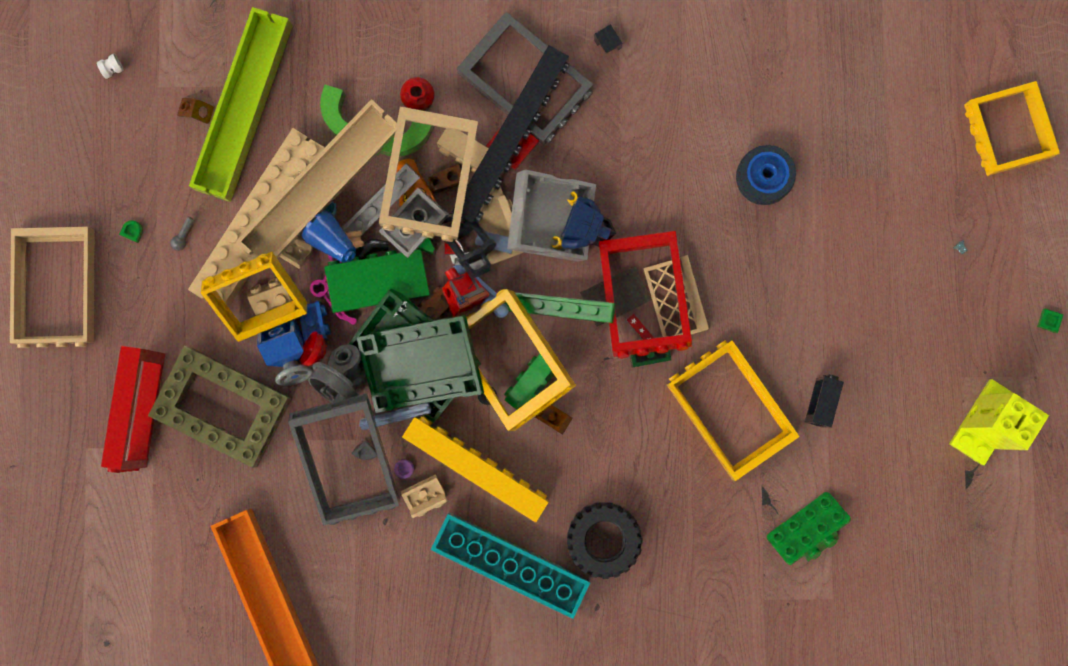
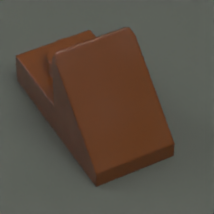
(555, 418)

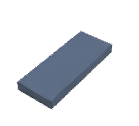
(501, 242)

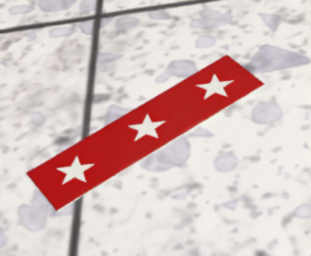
(639, 327)

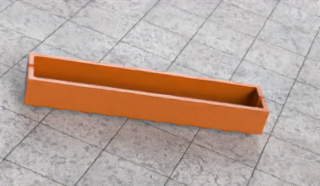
(263, 591)

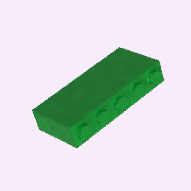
(366, 281)

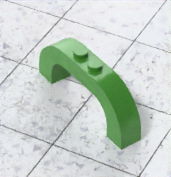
(331, 106)

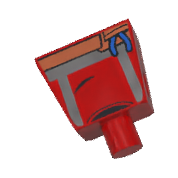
(463, 292)

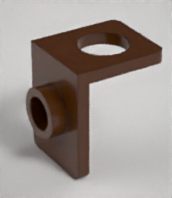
(190, 108)

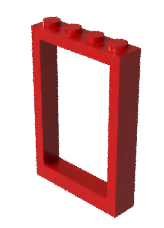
(661, 344)
(123, 406)

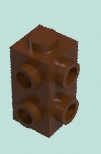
(436, 305)

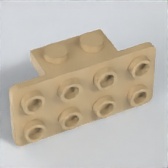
(497, 221)

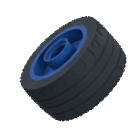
(776, 165)

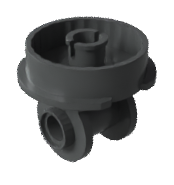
(340, 376)

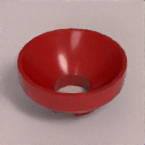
(421, 102)
(313, 349)

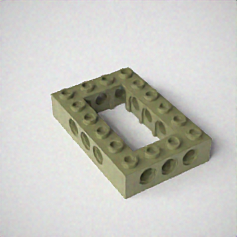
(193, 362)

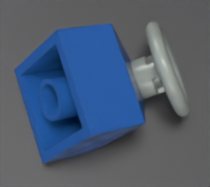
(283, 348)

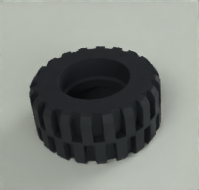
(610, 566)

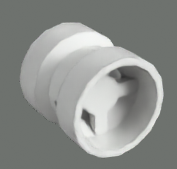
(110, 66)

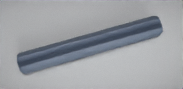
(398, 415)

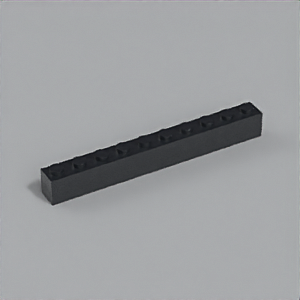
(512, 133)

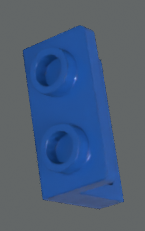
(315, 321)

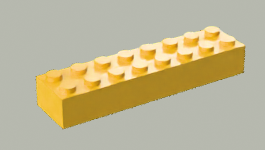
(475, 468)

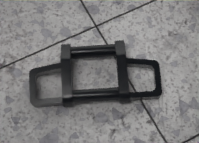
(473, 256)

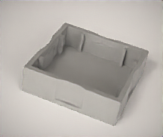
(542, 212)

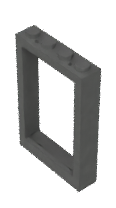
(486, 43)
(357, 508)

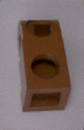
(445, 179)

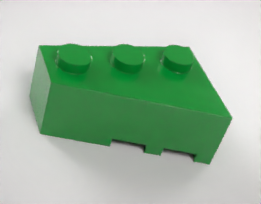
(529, 383)

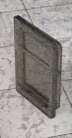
(628, 292)

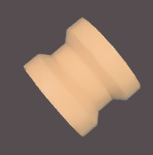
(355, 238)

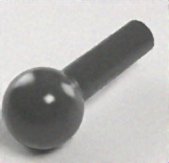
(178, 242)

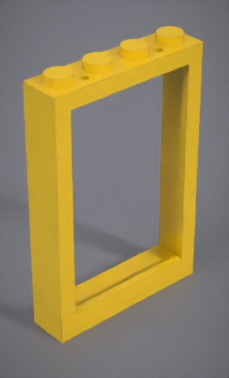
(547, 396)
(766, 450)

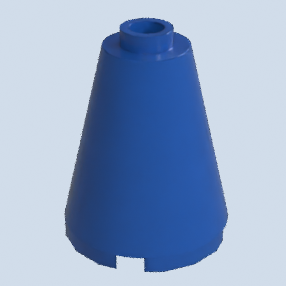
(329, 237)

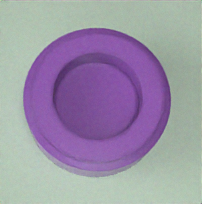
(404, 469)

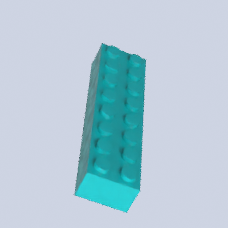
(510, 565)

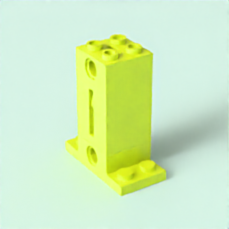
(998, 422)

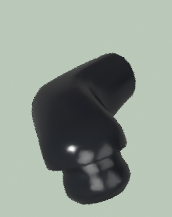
(371, 246)

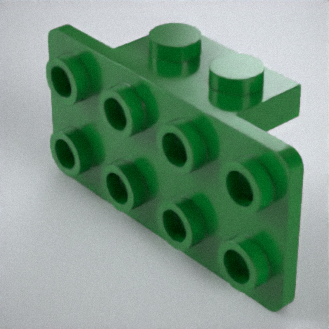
(809, 530)

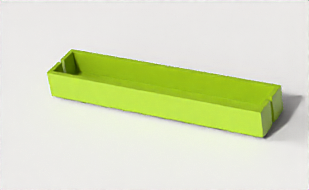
(241, 104)

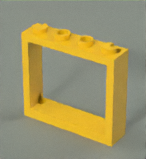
(1039, 118)
(261, 322)

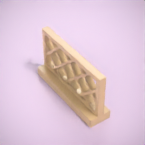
(692, 293)

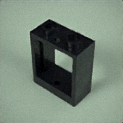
(824, 401)

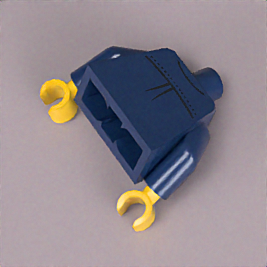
(582, 224)

